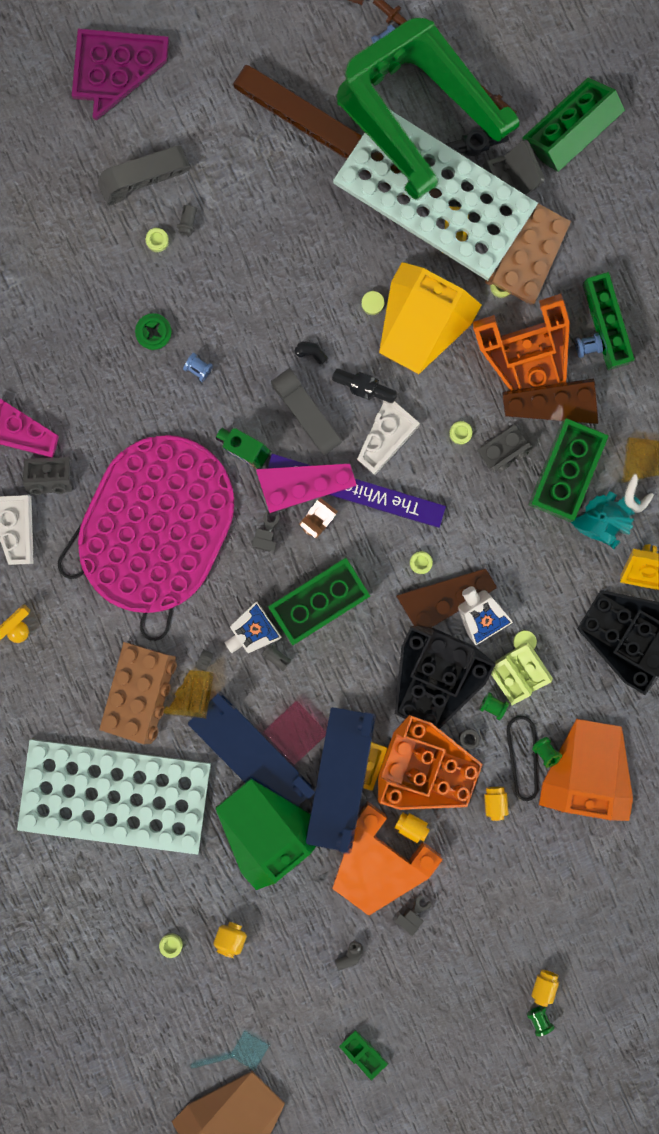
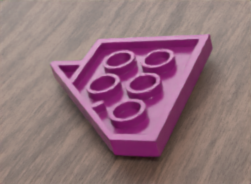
(114, 65)

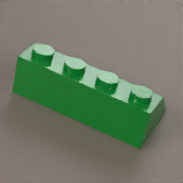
(574, 123)

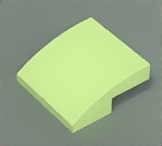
(520, 673)

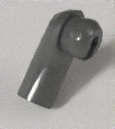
(352, 957)

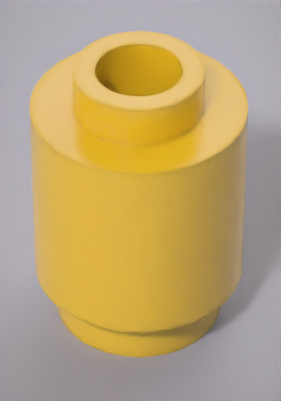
(496, 803)
(412, 827)
(545, 988)

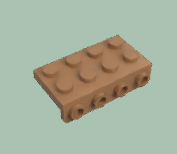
(531, 255)
(138, 693)

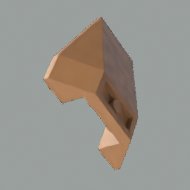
(235, 1108)

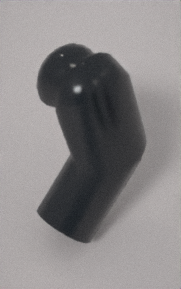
(309, 348)

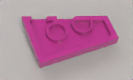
(24, 433)

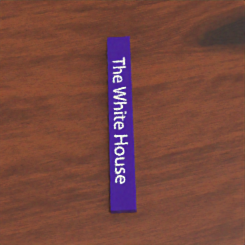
(380, 498)

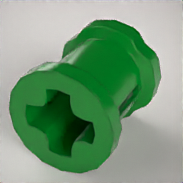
(494, 706)
(547, 752)
(540, 1021)

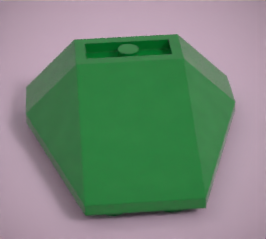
(264, 833)

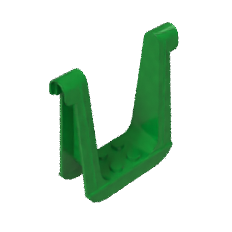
(422, 45)

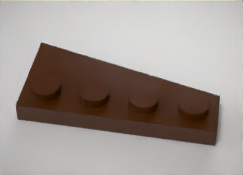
(554, 402)
(441, 600)

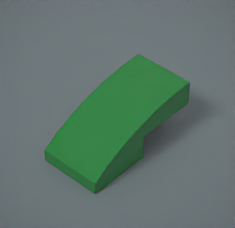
(363, 1054)

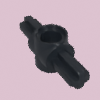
(465, 146)
(364, 385)

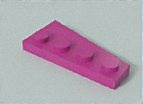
(298, 485)

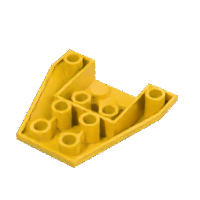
(423, 317)

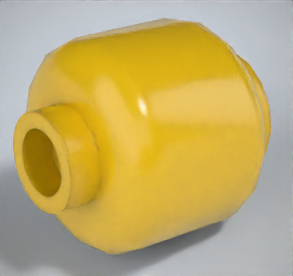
(230, 939)

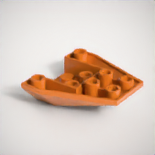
(426, 769)
(591, 774)

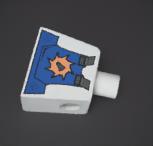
(481, 615)
(252, 630)

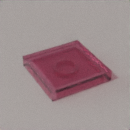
(295, 732)

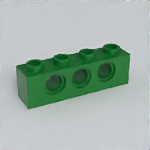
(608, 321)

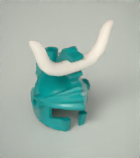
(607, 518)

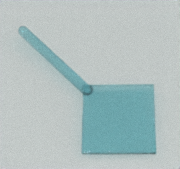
(247, 1051)

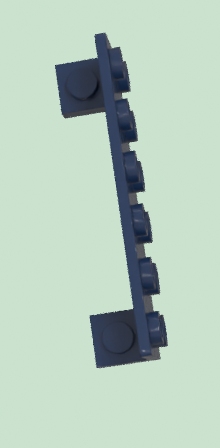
(249, 751)
(341, 779)

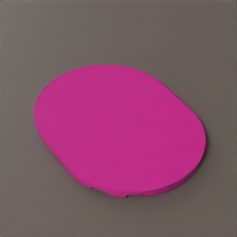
(156, 524)

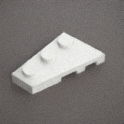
(387, 435)
(16, 529)

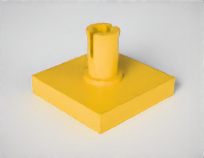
(642, 568)

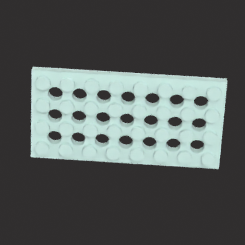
(425, 227)
(121, 832)

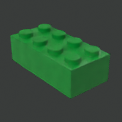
(568, 470)
(319, 601)

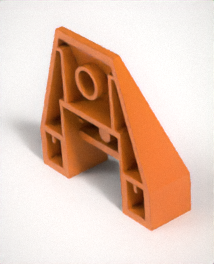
(532, 354)
(377, 873)

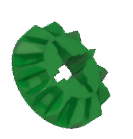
(152, 321)

